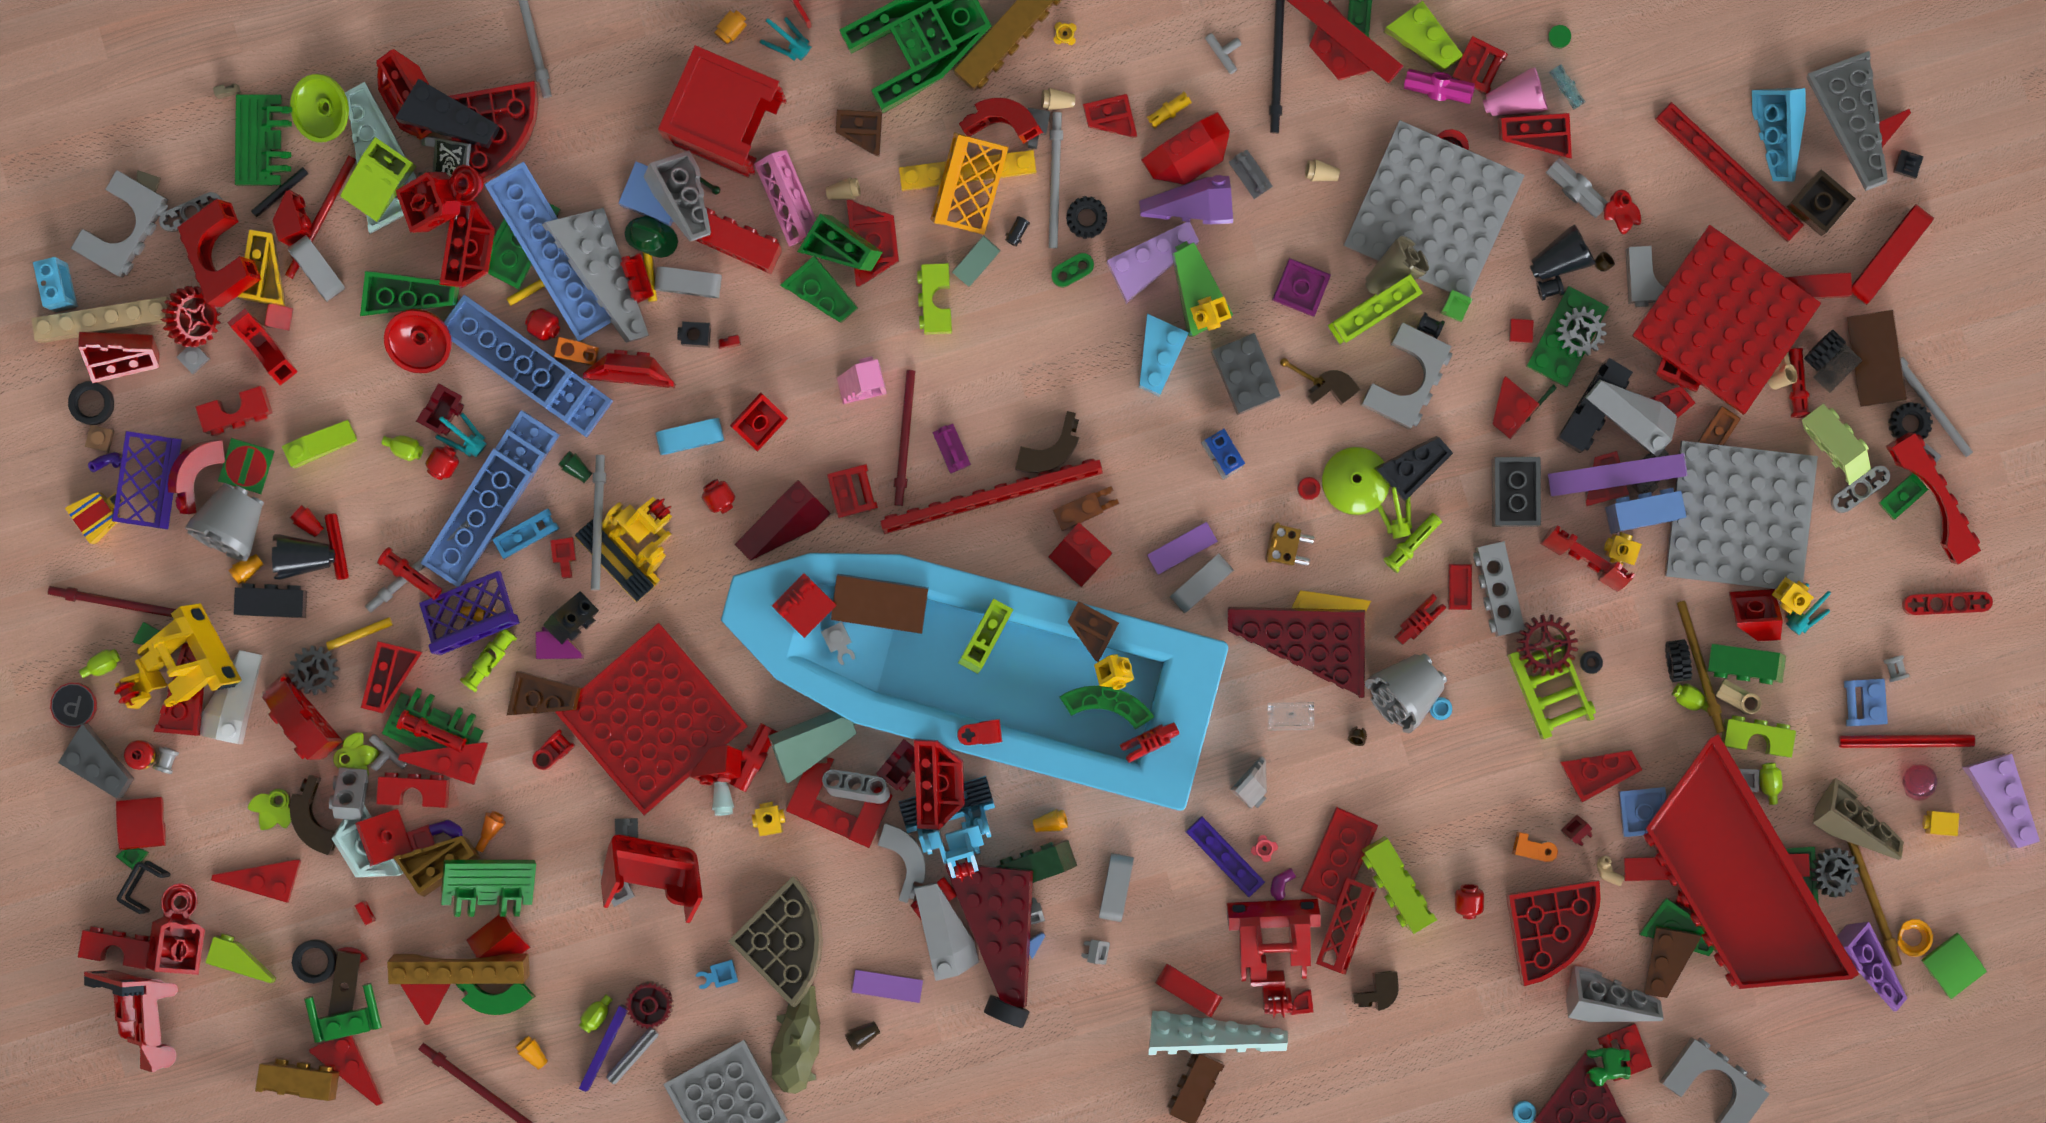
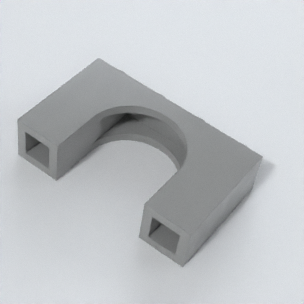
(147, 208)
(1641, 282)
(1431, 355)
(1697, 1058)

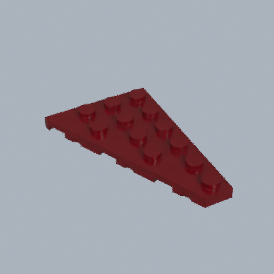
(1317, 639)
(1000, 918)
(1580, 1100)

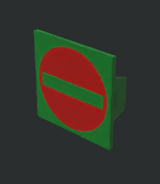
(246, 466)

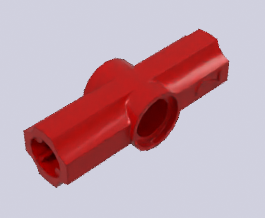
(753, 757)

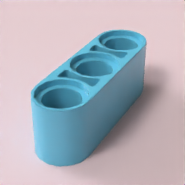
(689, 436)

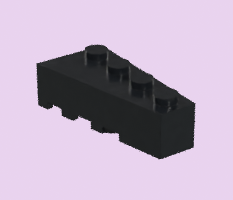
(441, 114)
(1586, 416)

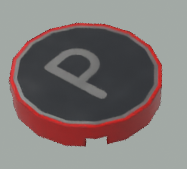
(73, 705)

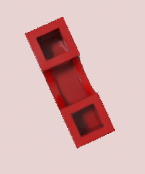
(254, 407)
(433, 790)
(96, 942)

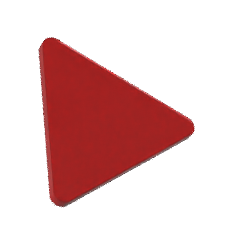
(426, 998)

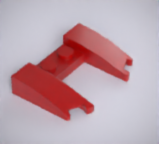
(1613, 573)
(806, 806)

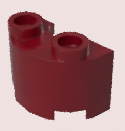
(443, 404)
(899, 766)

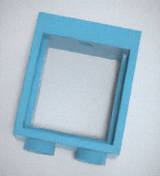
(59, 291)

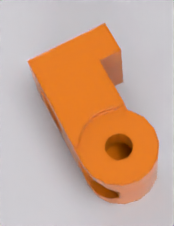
(576, 351)
(1541, 851)

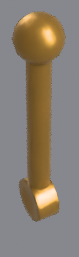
(1284, 362)

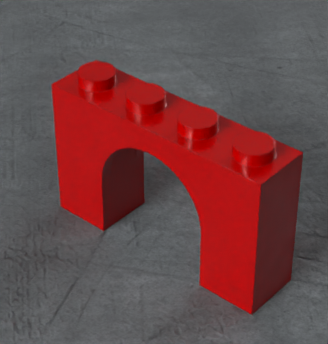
(198, 237)

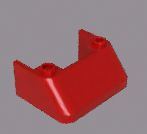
(653, 866)

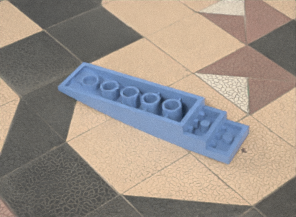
(526, 366)
(490, 498)

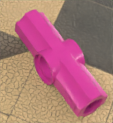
(1439, 86)

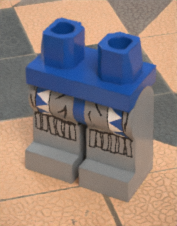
(1224, 451)

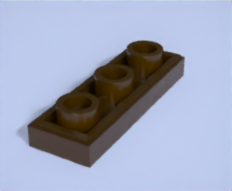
(345, 972)

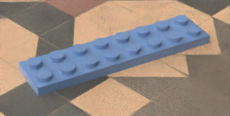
(525, 212)

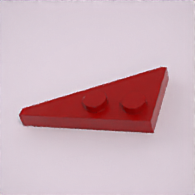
(449, 762)
(268, 880)
(346, 1058)

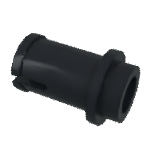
(1017, 231)

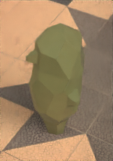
(797, 1045)

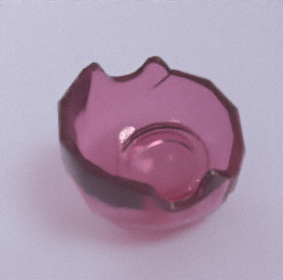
(1919, 782)

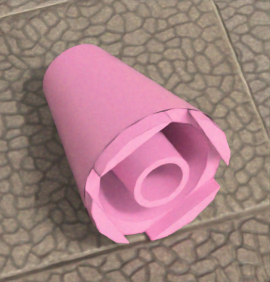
(1517, 96)

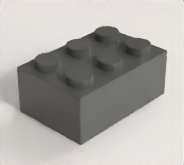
(1245, 374)
(1516, 491)

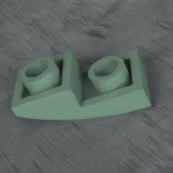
(976, 261)

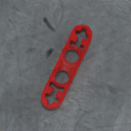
(1947, 603)

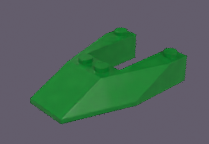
(929, 35)

